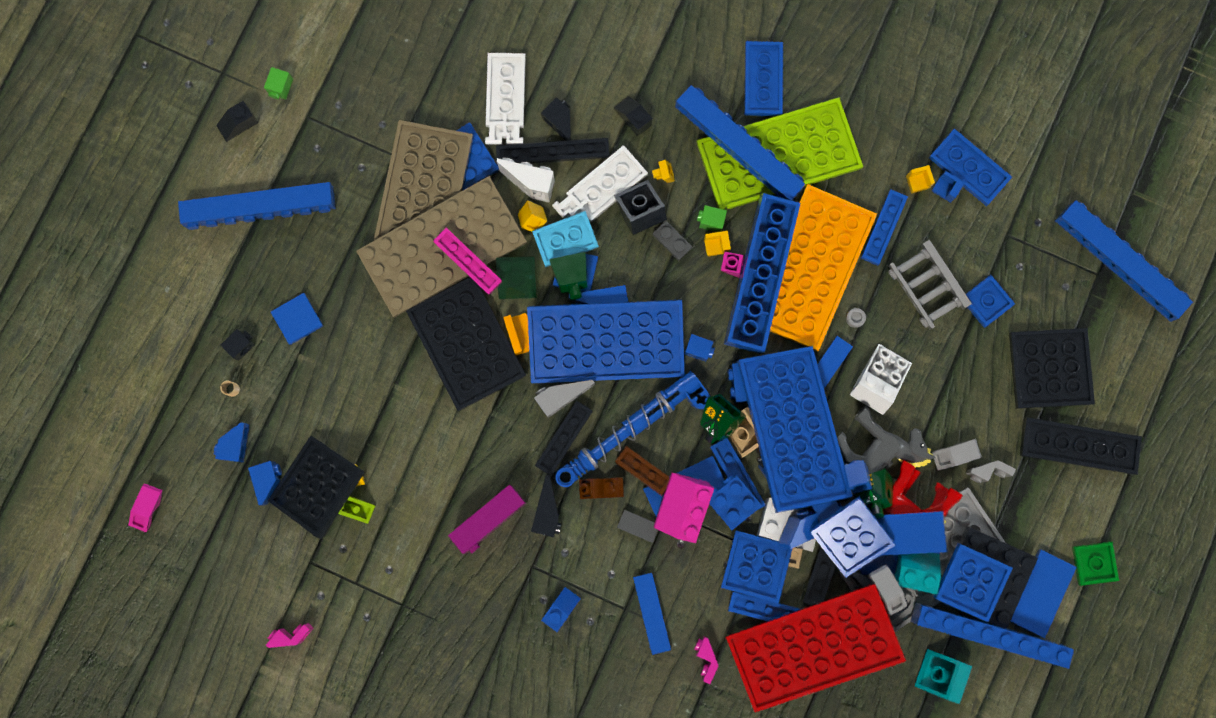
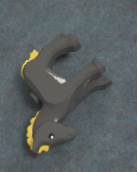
(886, 446)

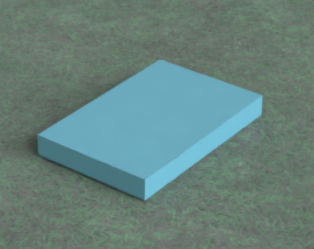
(565, 237)

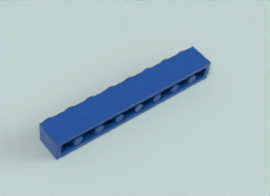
(739, 144)
(256, 205)
(1124, 261)
(992, 635)

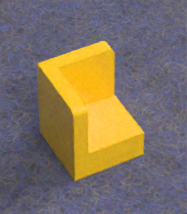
(920, 179)
(532, 216)
(717, 243)

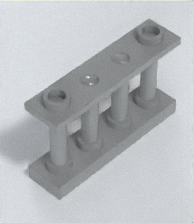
(937, 268)

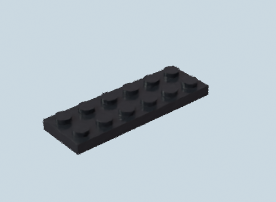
(1081, 446)

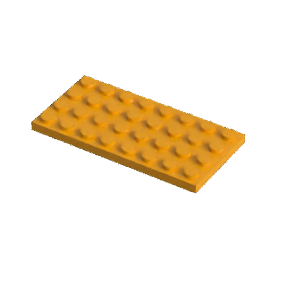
(819, 265)

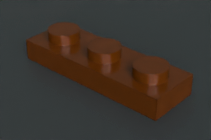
(643, 470)

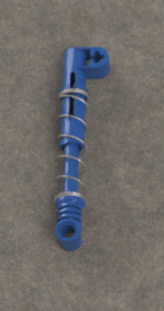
(636, 424)

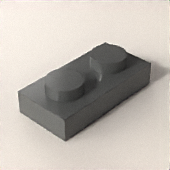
(672, 241)

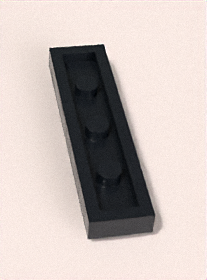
(563, 438)

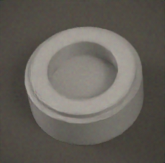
(855, 317)

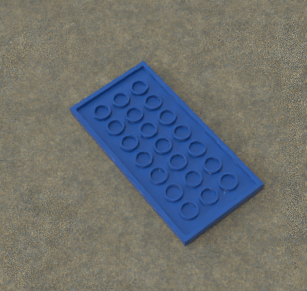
(606, 341)
(794, 429)

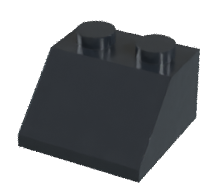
(641, 207)

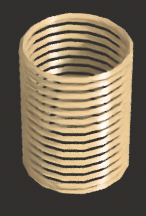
(224, 385)

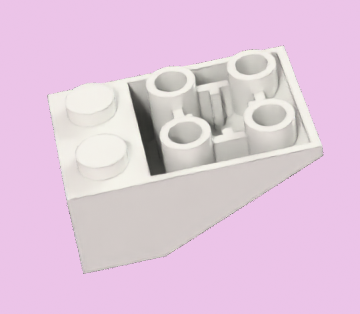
(533, 181)
(881, 379)

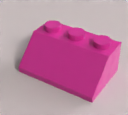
(684, 507)

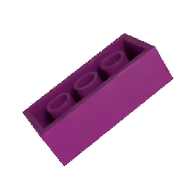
(487, 520)

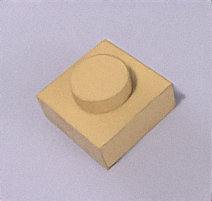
(795, 559)

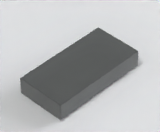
(637, 526)

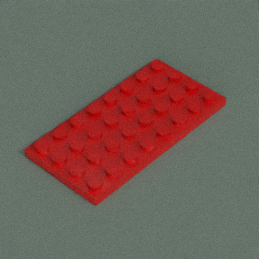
(815, 648)

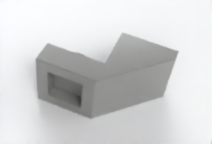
(957, 454)
(983, 472)
(888, 589)

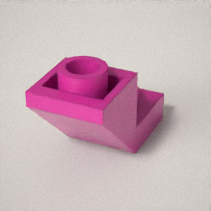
(732, 264)
(144, 507)
(284, 638)
(705, 651)

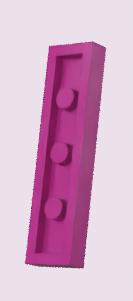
(467, 261)

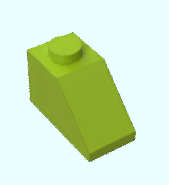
(357, 509)

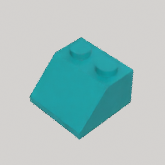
(919, 571)
(943, 676)

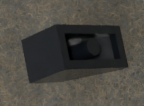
(634, 115)
(558, 118)
(236, 121)

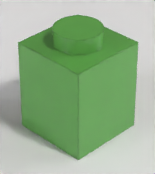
(278, 83)
(712, 218)

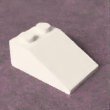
(773, 524)

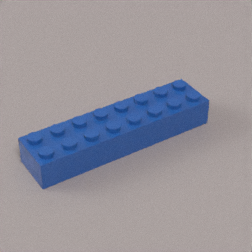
(762, 273)

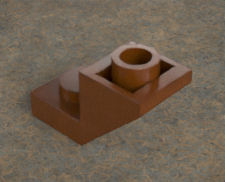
(601, 488)

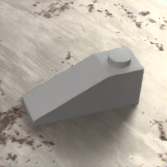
(557, 397)

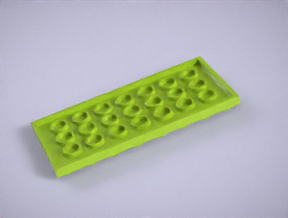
(809, 140)

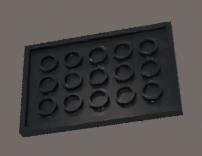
(465, 343)

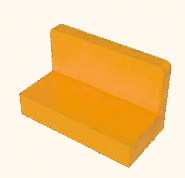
(518, 332)

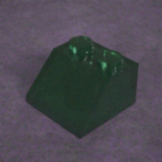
(517, 277)

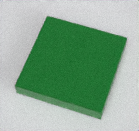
(1095, 563)

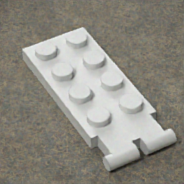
(505, 97)
(598, 188)

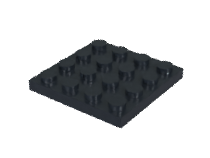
(1051, 368)
(316, 487)
(1020, 561)

